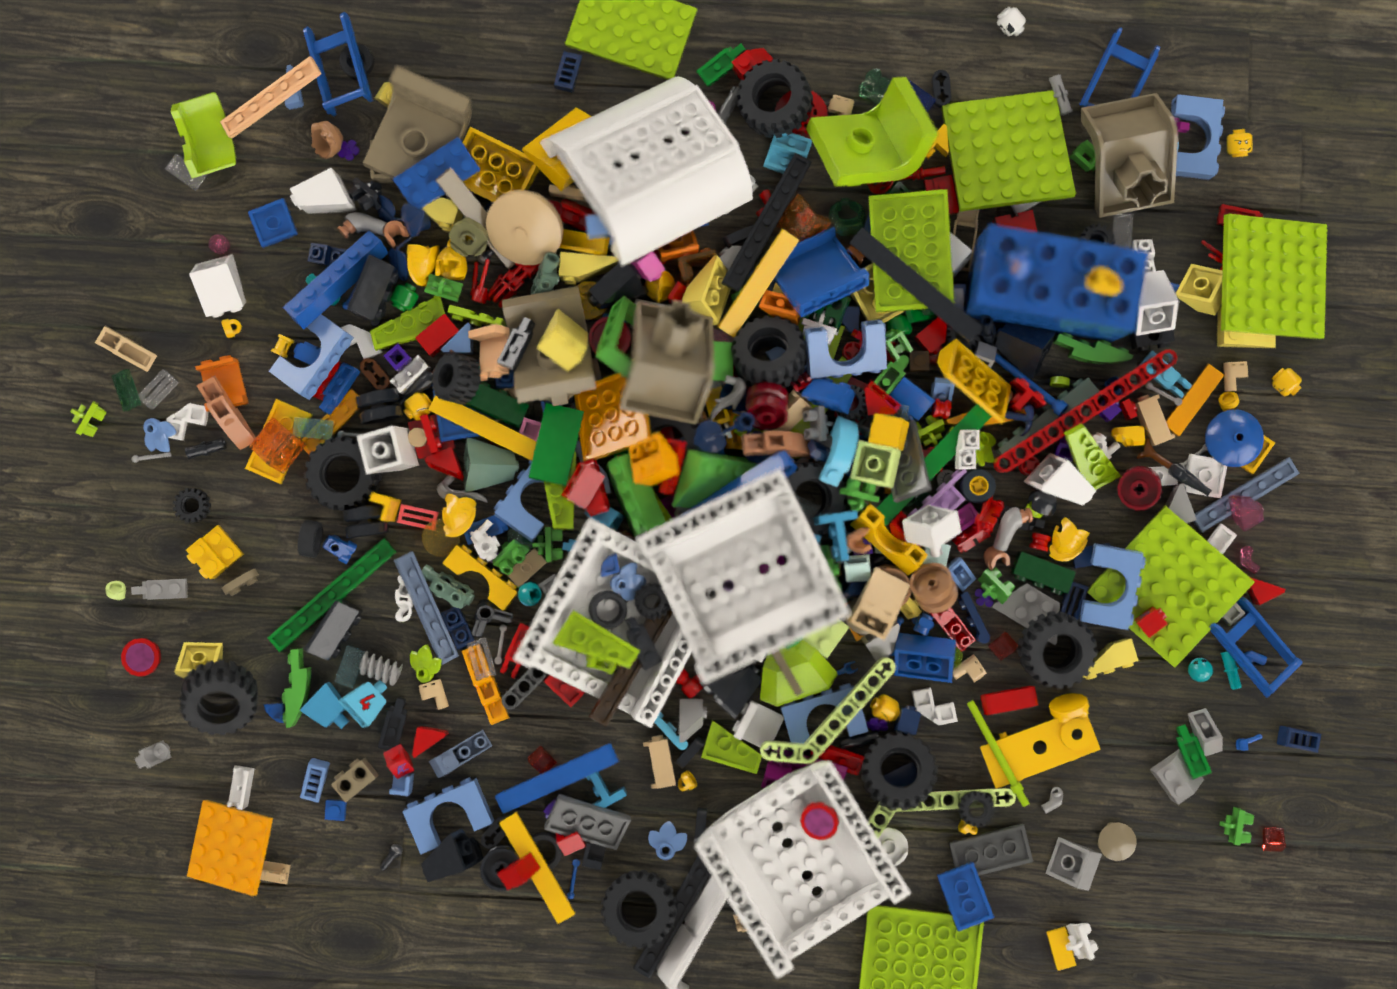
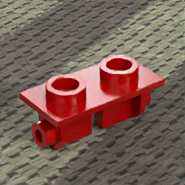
(986, 518)
(965, 539)

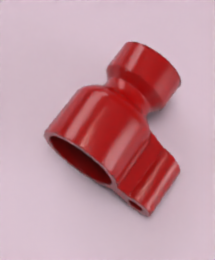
(690, 686)

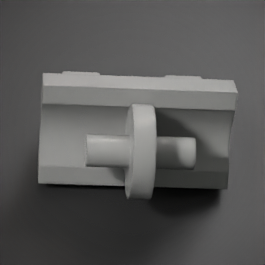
(818, 424)
(153, 755)

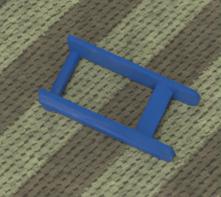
(327, 43)
(1127, 56)
(1228, 642)

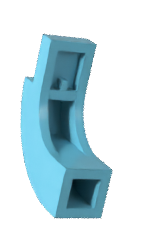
(843, 448)

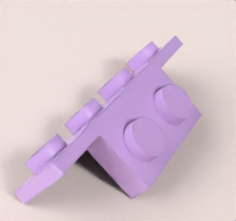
(947, 496)

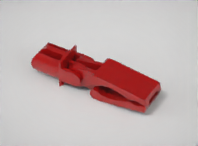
(513, 280)

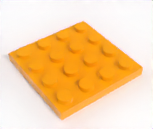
(606, 426)
(229, 847)

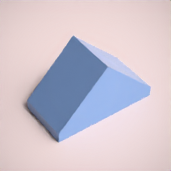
(460, 342)
(961, 573)

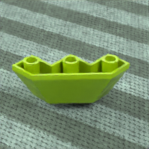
(807, 666)

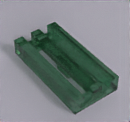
(127, 389)

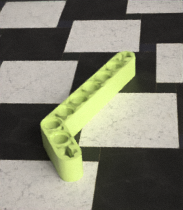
(836, 714)
(939, 805)

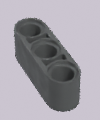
(516, 690)

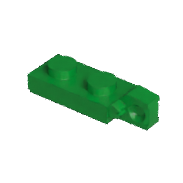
(719, 65)
(1192, 753)

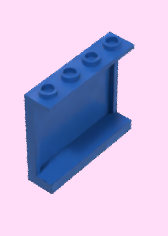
(819, 273)

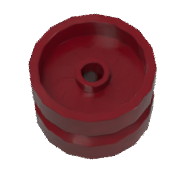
(596, 332)
(767, 405)
(1139, 499)

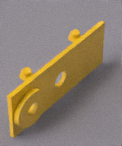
(1059, 743)

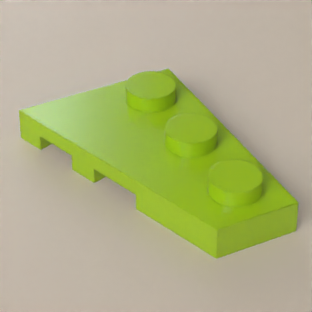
(460, 313)
(728, 750)

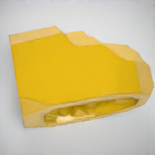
(1103, 281)
(1129, 435)

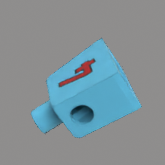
(364, 702)

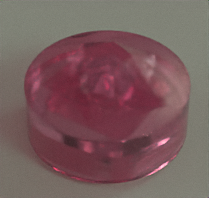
(219, 244)

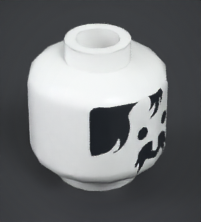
(1011, 21)

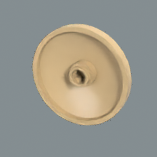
(524, 227)

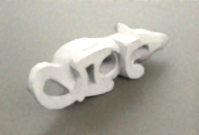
(403, 601)

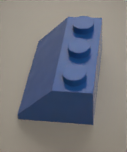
(924, 657)

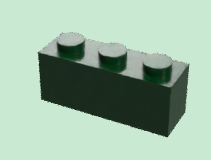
(498, 405)
(1042, 573)

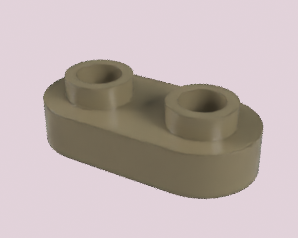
(234, 586)

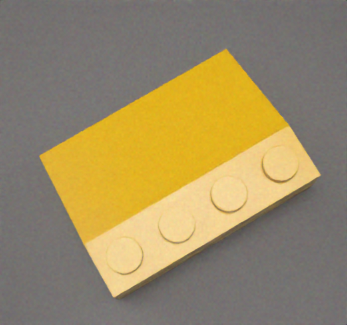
(500, 166)
(553, 167)
(975, 378)

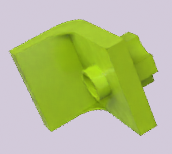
(877, 144)

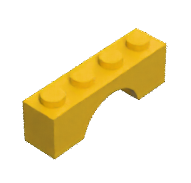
(903, 554)
(461, 561)

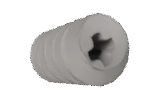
(380, 669)

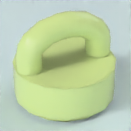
(116, 590)

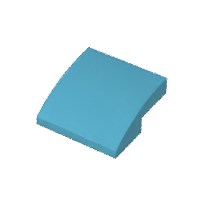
(783, 150)

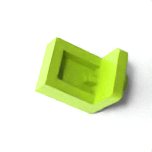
(600, 665)

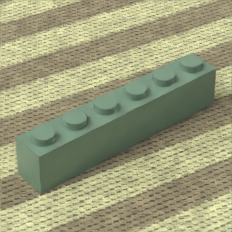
(1082, 390)

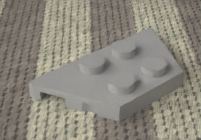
(1026, 605)

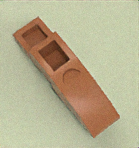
(225, 413)
(774, 441)

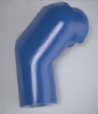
(1256, 657)

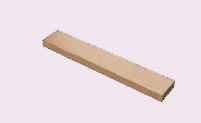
(270, 97)

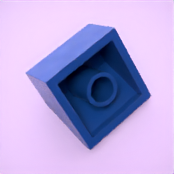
(909, 394)
(830, 395)

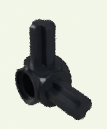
(484, 618)

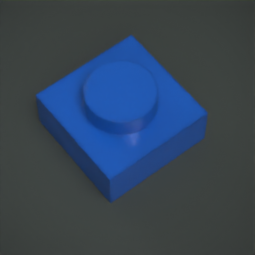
(335, 810)

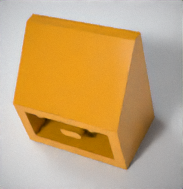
(652, 460)

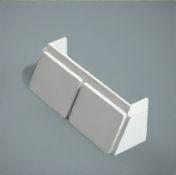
(690, 934)

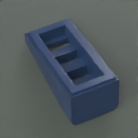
(569, 87)
(1287, 734)

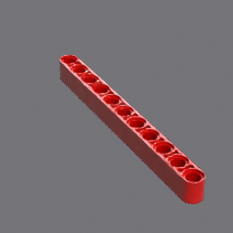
(1092, 406)

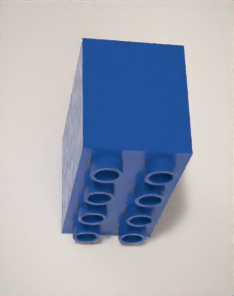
(1056, 288)

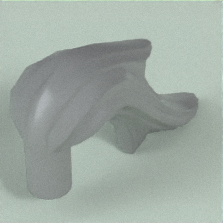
(733, 398)
(443, 490)

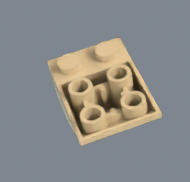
(879, 603)

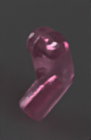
(1246, 559)

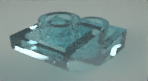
(313, 428)

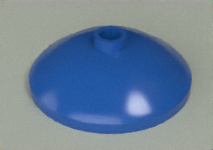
(1222, 440)

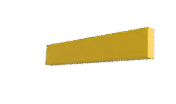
(758, 283)
(484, 427)
(544, 878)

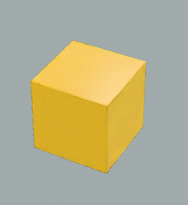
(889, 431)

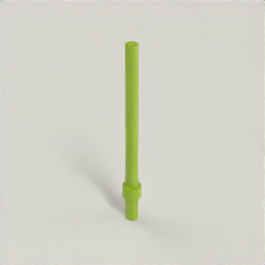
(1016, 786)

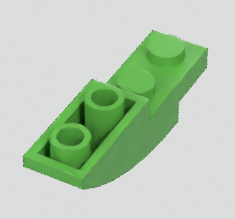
(1099, 353)
(297, 695)

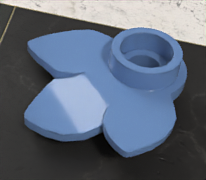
(159, 435)
(630, 582)
(667, 838)

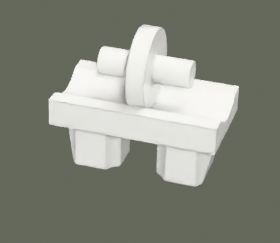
(1079, 941)

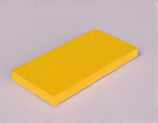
(285, 415)

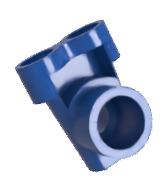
(342, 551)
(923, 623)

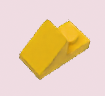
(940, 143)
(723, 416)

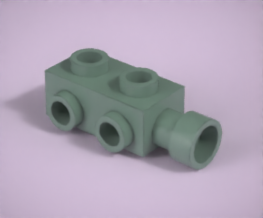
(546, 275)
(450, 592)

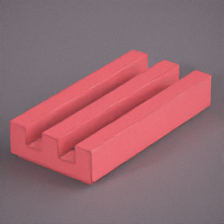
(401, 513)

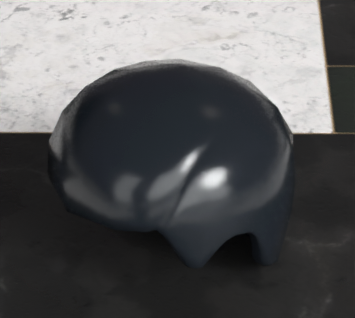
(1043, 502)

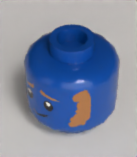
(1019, 263)

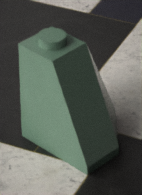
(487, 465)

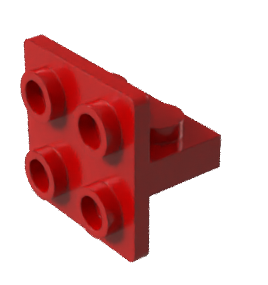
(1023, 395)
(431, 430)

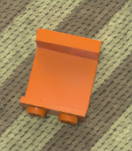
(229, 375)

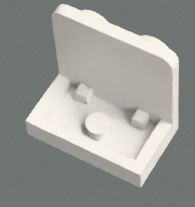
(757, 724)

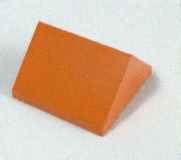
(678, 246)

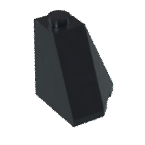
(615, 284)
(1025, 346)
(734, 688)
(452, 856)

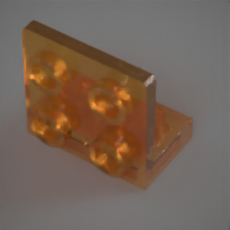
(801, 220)
(688, 259)
(277, 446)

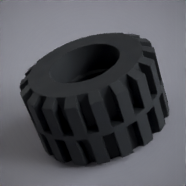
(456, 378)

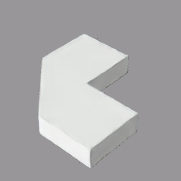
(363, 340)
(190, 413)
(939, 714)

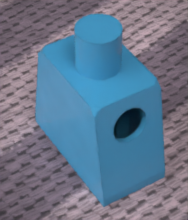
(611, 518)
(325, 707)

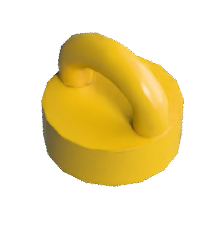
(228, 328)
(1228, 400)
(689, 781)
(965, 828)

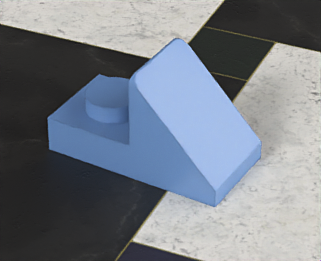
(942, 389)

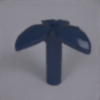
(1027, 418)

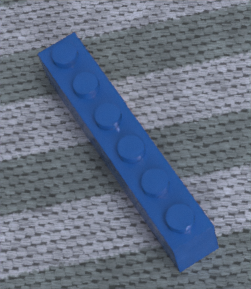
(334, 280)

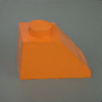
(778, 305)

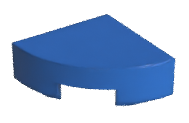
(610, 566)
(275, 711)

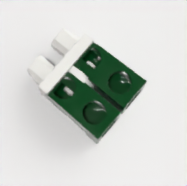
(828, 316)

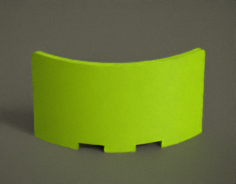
(206, 141)

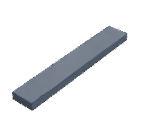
(1253, 488)
(426, 607)

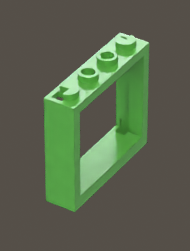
(620, 311)

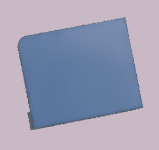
(403, 785)

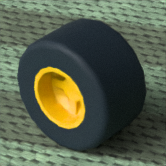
(977, 486)

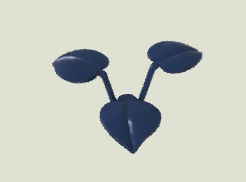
(415, 222)
(709, 434)

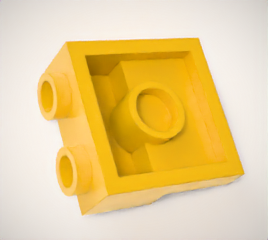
(214, 553)

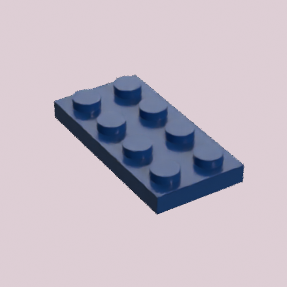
(419, 181)

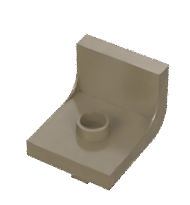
(416, 123)
(1133, 153)
(669, 362)
(537, 373)

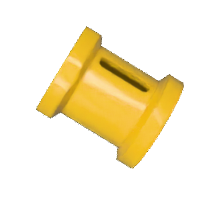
(282, 345)

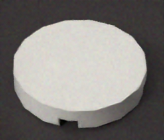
(893, 837)

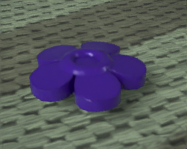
(348, 150)
(980, 601)
(877, 725)

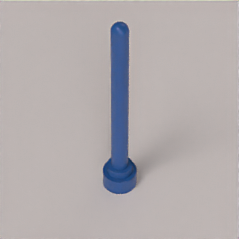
(1058, 406)

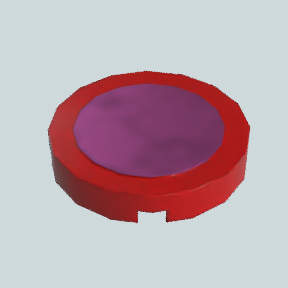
(141, 657)
(819, 821)

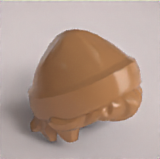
(326, 139)

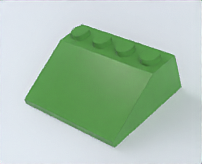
(706, 474)
(636, 500)

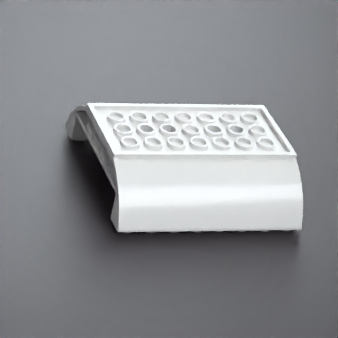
(671, 184)
(730, 543)
(573, 591)
(767, 880)

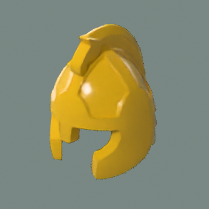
(421, 262)
(451, 264)
(660, 288)
(458, 515)
(1069, 542)

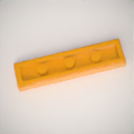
(1194, 399)
(340, 416)

